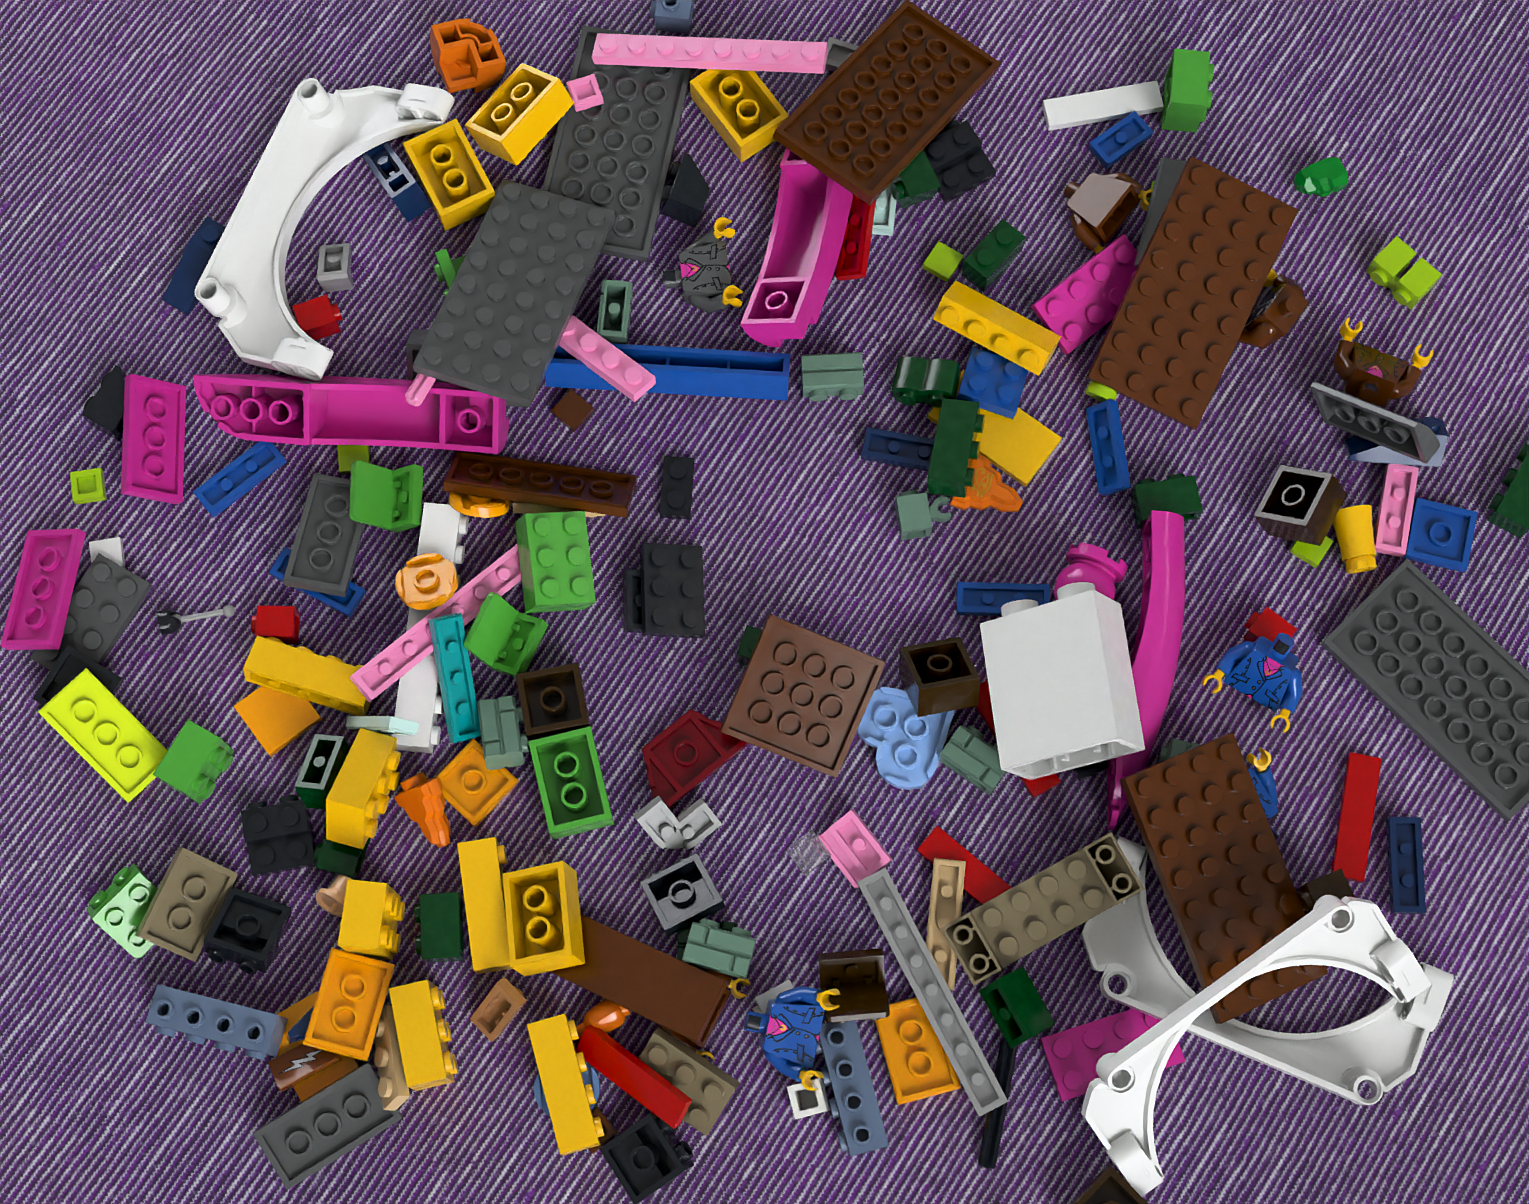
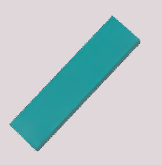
(455, 677)

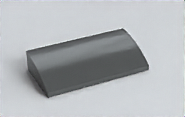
(1375, 423)

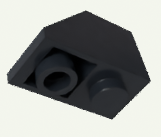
(686, 194)
(107, 406)

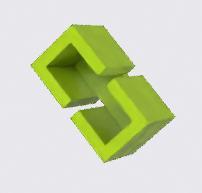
(1392, 262)

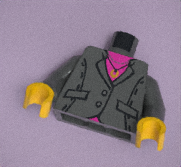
(706, 271)

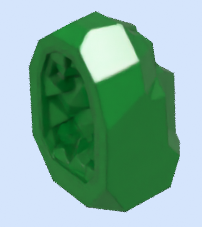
(1322, 177)

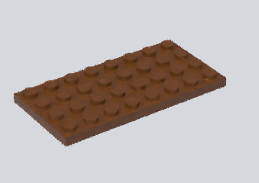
(886, 102)
(1192, 293)
(1218, 868)

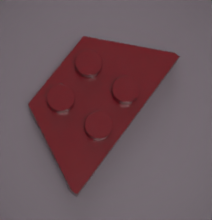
(687, 755)

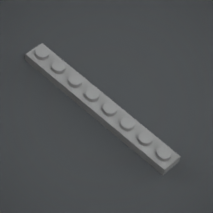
(932, 992)

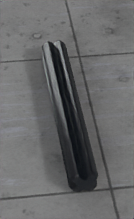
(996, 1117)

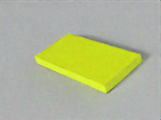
(105, 734)

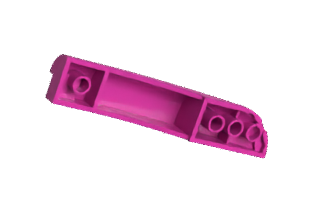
(799, 254)
(352, 412)
(1155, 646)

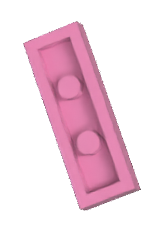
(1395, 509)

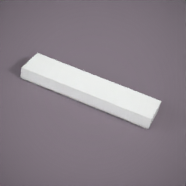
(1102, 105)

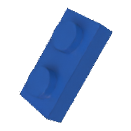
(1120, 139)

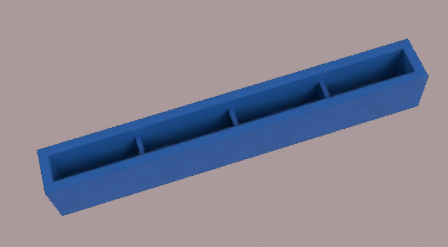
(687, 372)

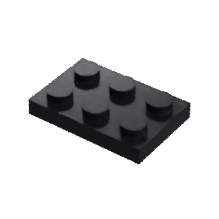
(672, 590)

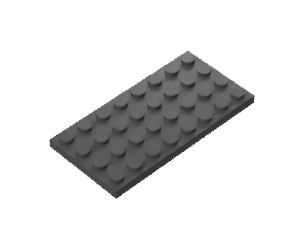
(620, 149)
(515, 293)
(1443, 683)

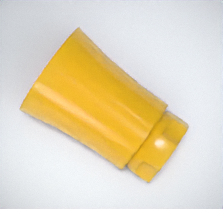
(1356, 538)

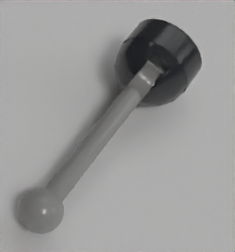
(171, 621)

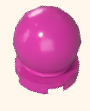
(1091, 565)

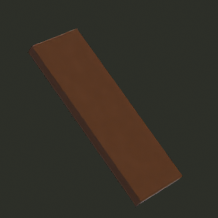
(540, 483)
(645, 980)

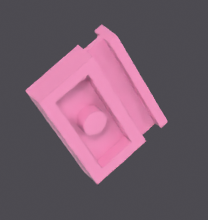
(854, 848)

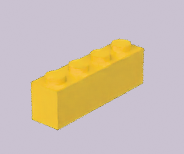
(996, 327)
(304, 675)
(485, 903)
(564, 1085)

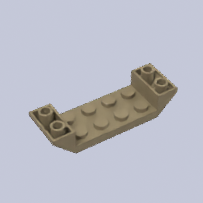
(1042, 908)

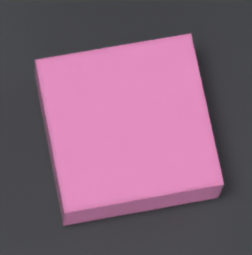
(585, 92)

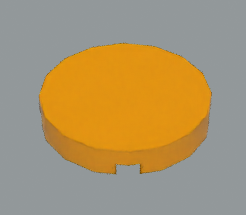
(478, 506)
(427, 581)

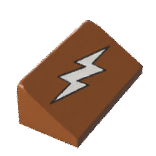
(300, 1065)

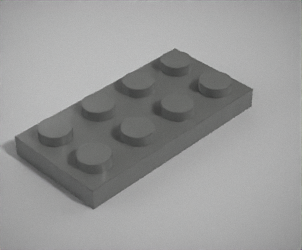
(325, 539)
(98, 611)
(325, 1126)

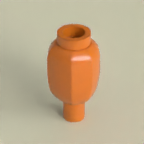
(604, 1016)

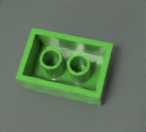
(555, 561)
(571, 783)

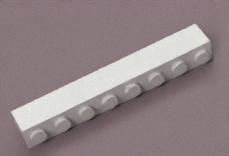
(419, 689)

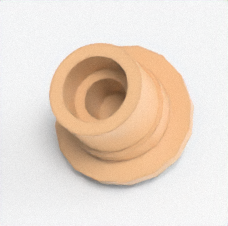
(333, 897)

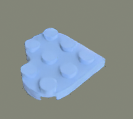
(904, 743)

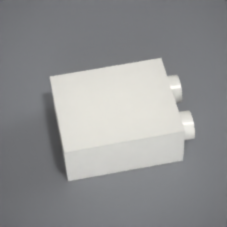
(1061, 683)

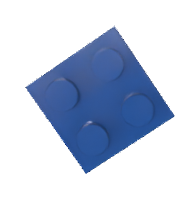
(992, 382)
(1440, 535)

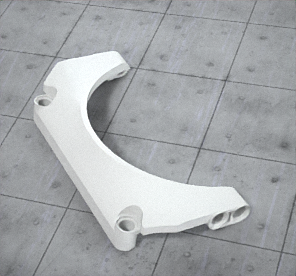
(306, 150)
(1335, 934)
(1373, 1049)

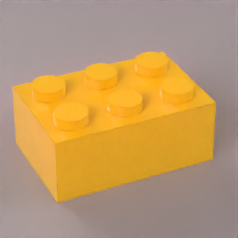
(738, 109)
(519, 114)
(450, 174)
(362, 789)
(543, 918)
(371, 920)
(423, 1035)

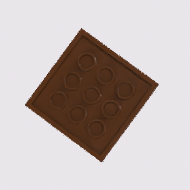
(802, 695)

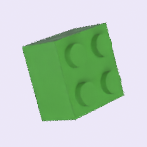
(1186, 90)
(194, 762)

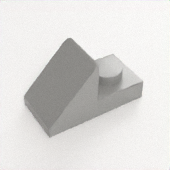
(335, 267)

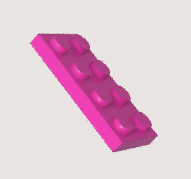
(1088, 295)
(153, 439)
(43, 589)
(1076, 1051)

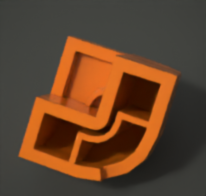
(466, 55)

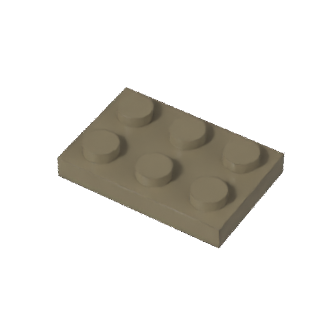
(186, 904)
(693, 1075)

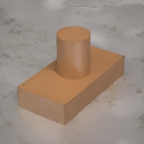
(498, 1009)

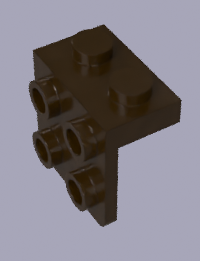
(861, 984)

